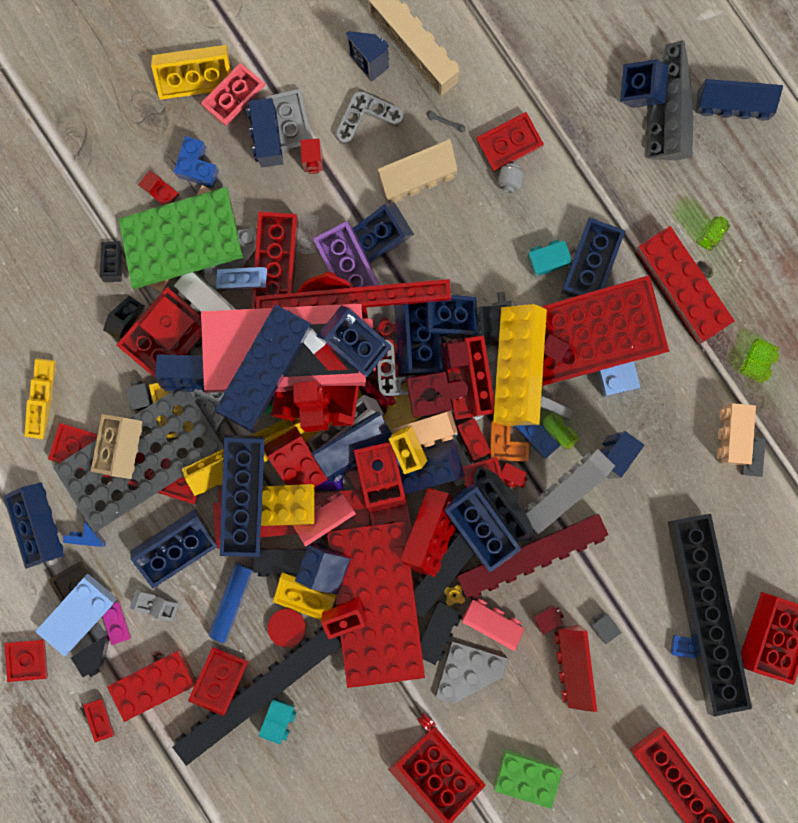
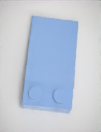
(76, 615)

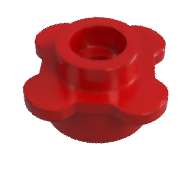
(385, 333)

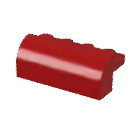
(477, 376)

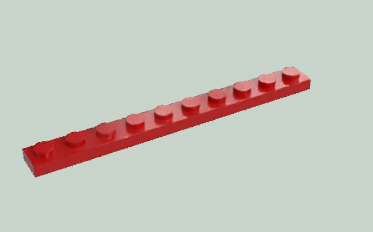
(366, 296)

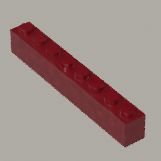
(534, 554)

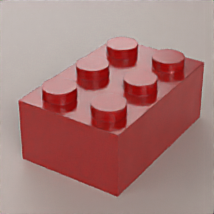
(294, 459)

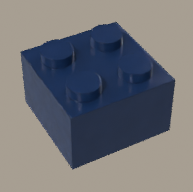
(644, 83)

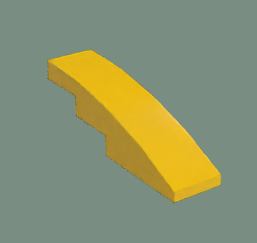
(40, 398)

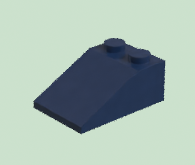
(382, 231)
(453, 317)
(354, 340)

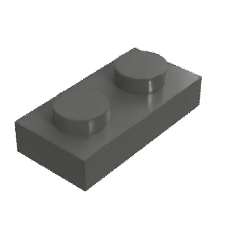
(756, 467)

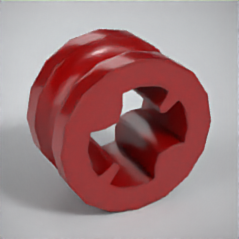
(426, 721)

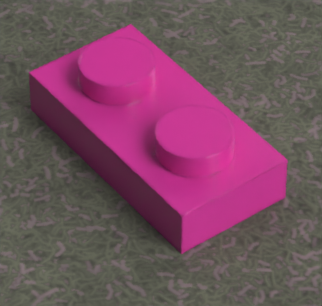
(116, 624)

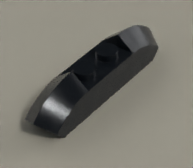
(503, 504)

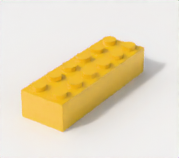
(520, 365)

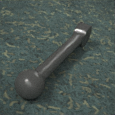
(432, 116)

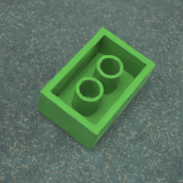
(527, 778)

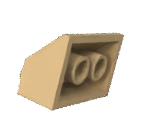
(116, 446)

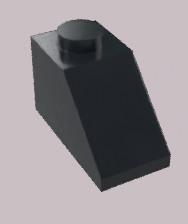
(123, 317)
(92, 657)

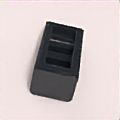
(111, 274)

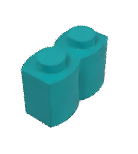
(277, 720)

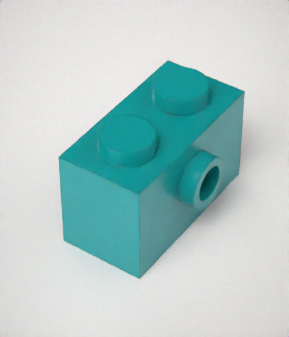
(549, 258)

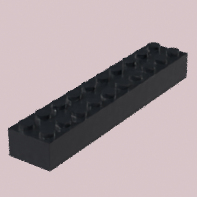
(709, 615)

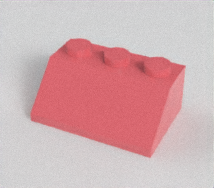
(232, 94)
(325, 519)
(493, 623)

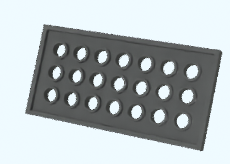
(147, 488)

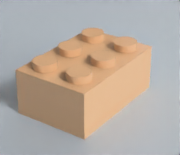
(736, 434)

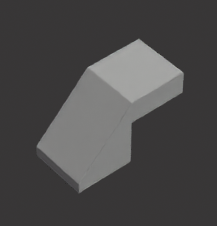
(154, 605)

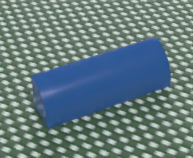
(230, 602)

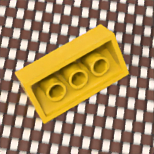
(190, 71)

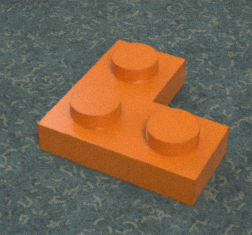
(504, 449)

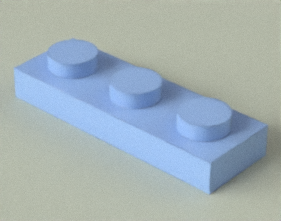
(241, 278)

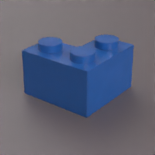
(190, 164)

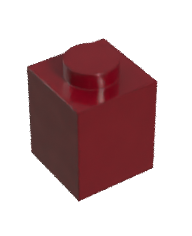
(558, 349)
(456, 354)
(548, 619)

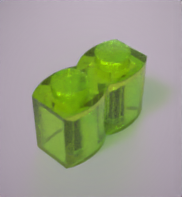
(713, 233)
(759, 361)
(562, 434)

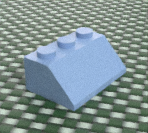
(618, 379)

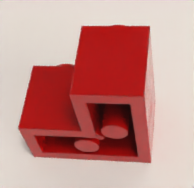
(313, 406)

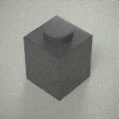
(138, 396)
(605, 627)

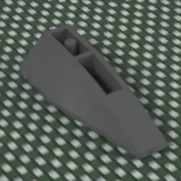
(672, 123)

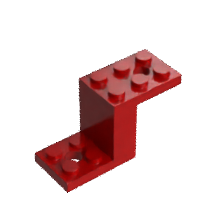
(383, 488)

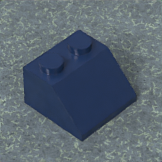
(322, 569)

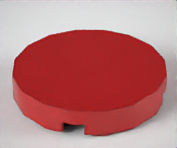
(286, 627)

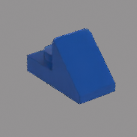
(89, 537)

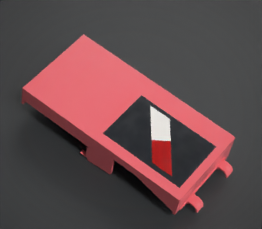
(231, 333)

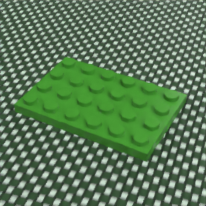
(180, 238)

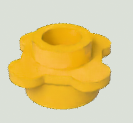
(450, 591)

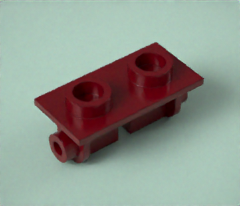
(371, 390)

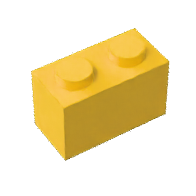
(408, 449)

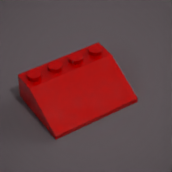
(145, 348)
(773, 639)
(576, 668)
(437, 777)

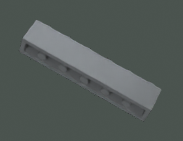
(568, 490)

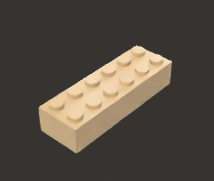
(416, 43)

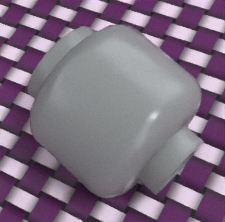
(511, 178)

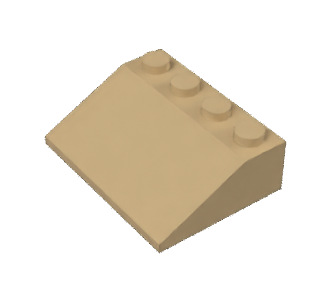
(418, 172)

